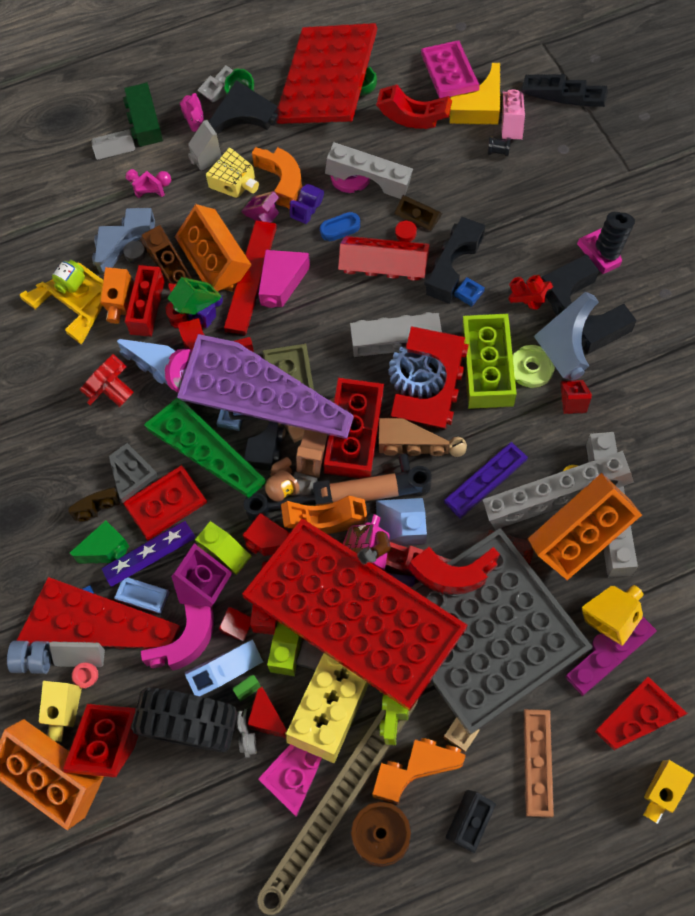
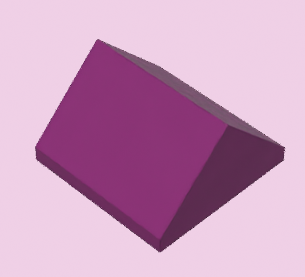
(199, 578)

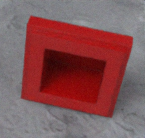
(235, 624)

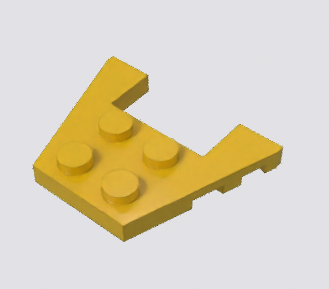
(84, 302)

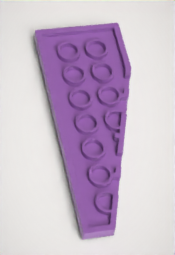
(241, 382)

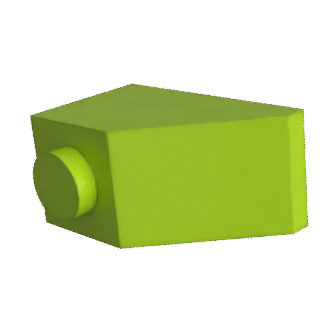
(223, 548)

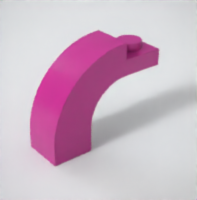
(190, 644)

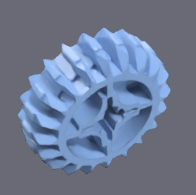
(420, 381)

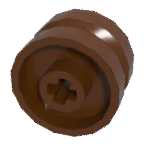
(397, 830)

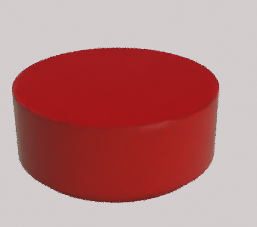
(406, 231)

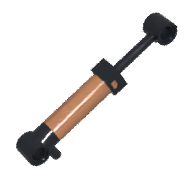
(365, 488)

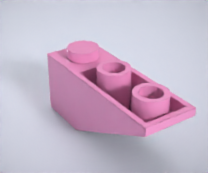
(513, 114)

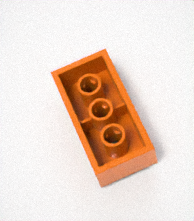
(584, 526)
(34, 770)

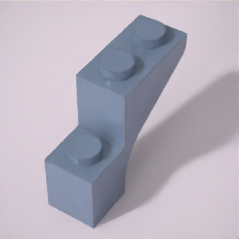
(112, 239)

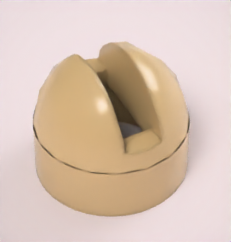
(459, 449)

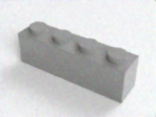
(389, 334)

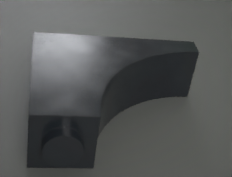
(244, 107)

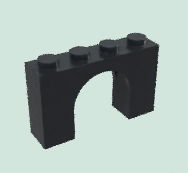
(598, 329)

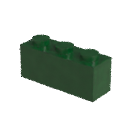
(142, 115)

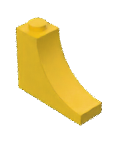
(480, 105)

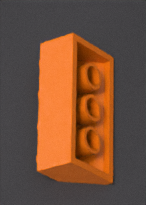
(212, 248)

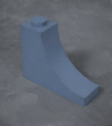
(563, 337)

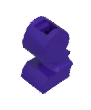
(309, 199)

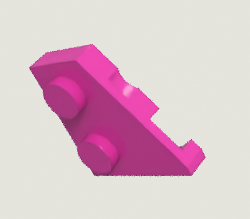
(588, 246)

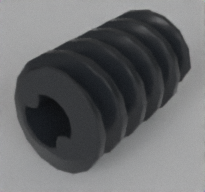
(614, 234)

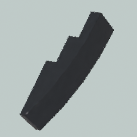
(558, 89)

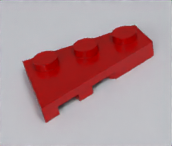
(639, 715)

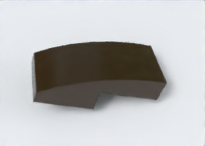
(87, 506)

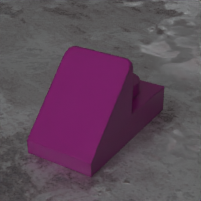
(262, 207)

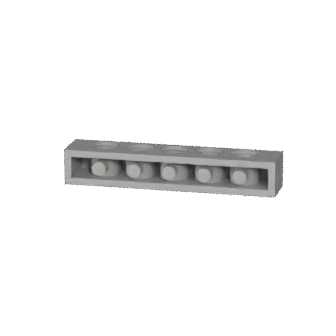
(553, 490)

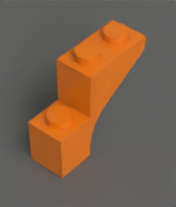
(424, 761)

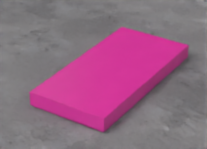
(449, 69)

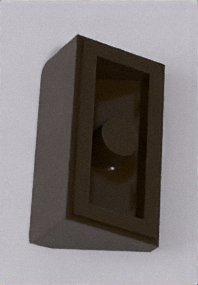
(417, 213)

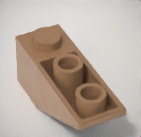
(405, 437)

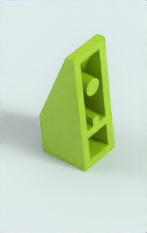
(284, 651)

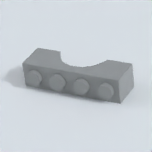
(346, 161)

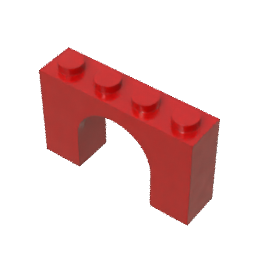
(449, 351)

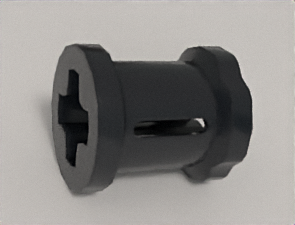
(499, 146)

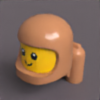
(281, 481)

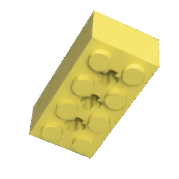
(314, 709)

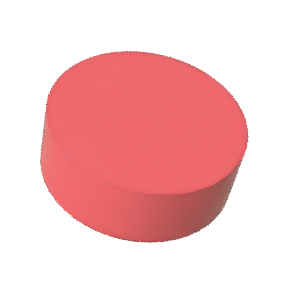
(85, 675)

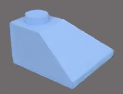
(403, 520)

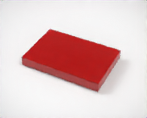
(165, 502)

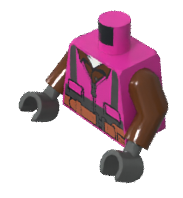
(369, 541)

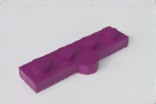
(607, 657)

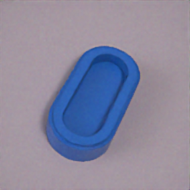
(340, 226)

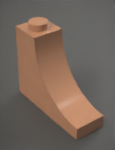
(311, 453)

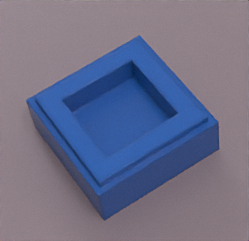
(469, 291)

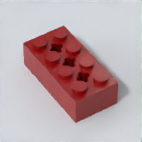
(363, 440)

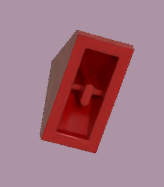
(575, 396)
(264, 716)

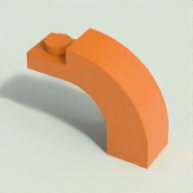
(286, 168)
(329, 517)

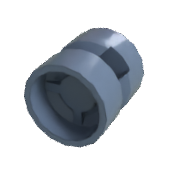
(29, 657)

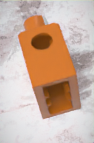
(116, 293)

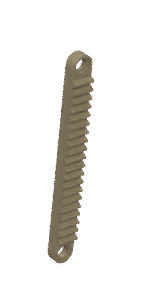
(327, 816)

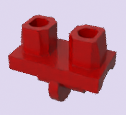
(531, 293)

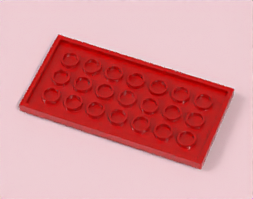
(355, 613)

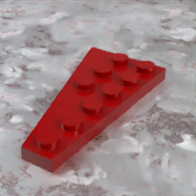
(77, 615)

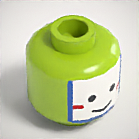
(68, 276)

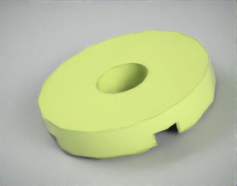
(528, 377)

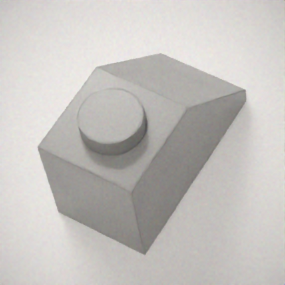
(204, 147)

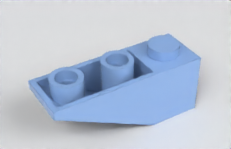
(147, 357)
(223, 668)

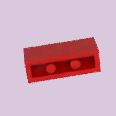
(144, 301)

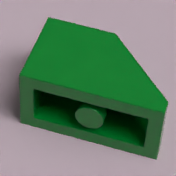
(192, 296)
(101, 546)

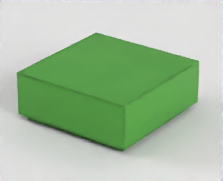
(246, 688)

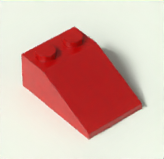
(102, 741)

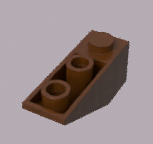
(164, 255)

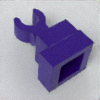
(207, 315)

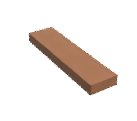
(538, 763)

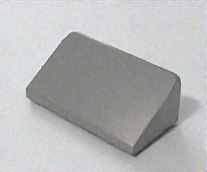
(113, 144)
(73, 653)

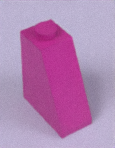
(281, 276)

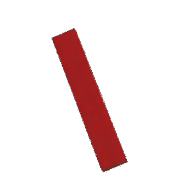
(248, 287)

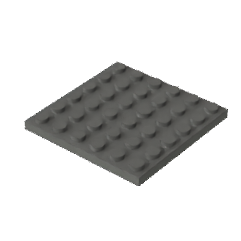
(512, 636)

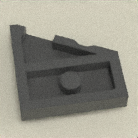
(130, 472)

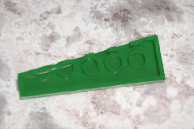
(199, 442)

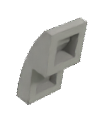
(214, 87)

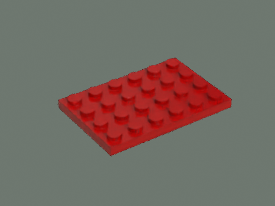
(327, 74)

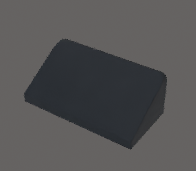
(470, 820)

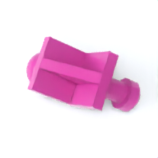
(148, 183)

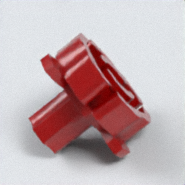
(106, 381)

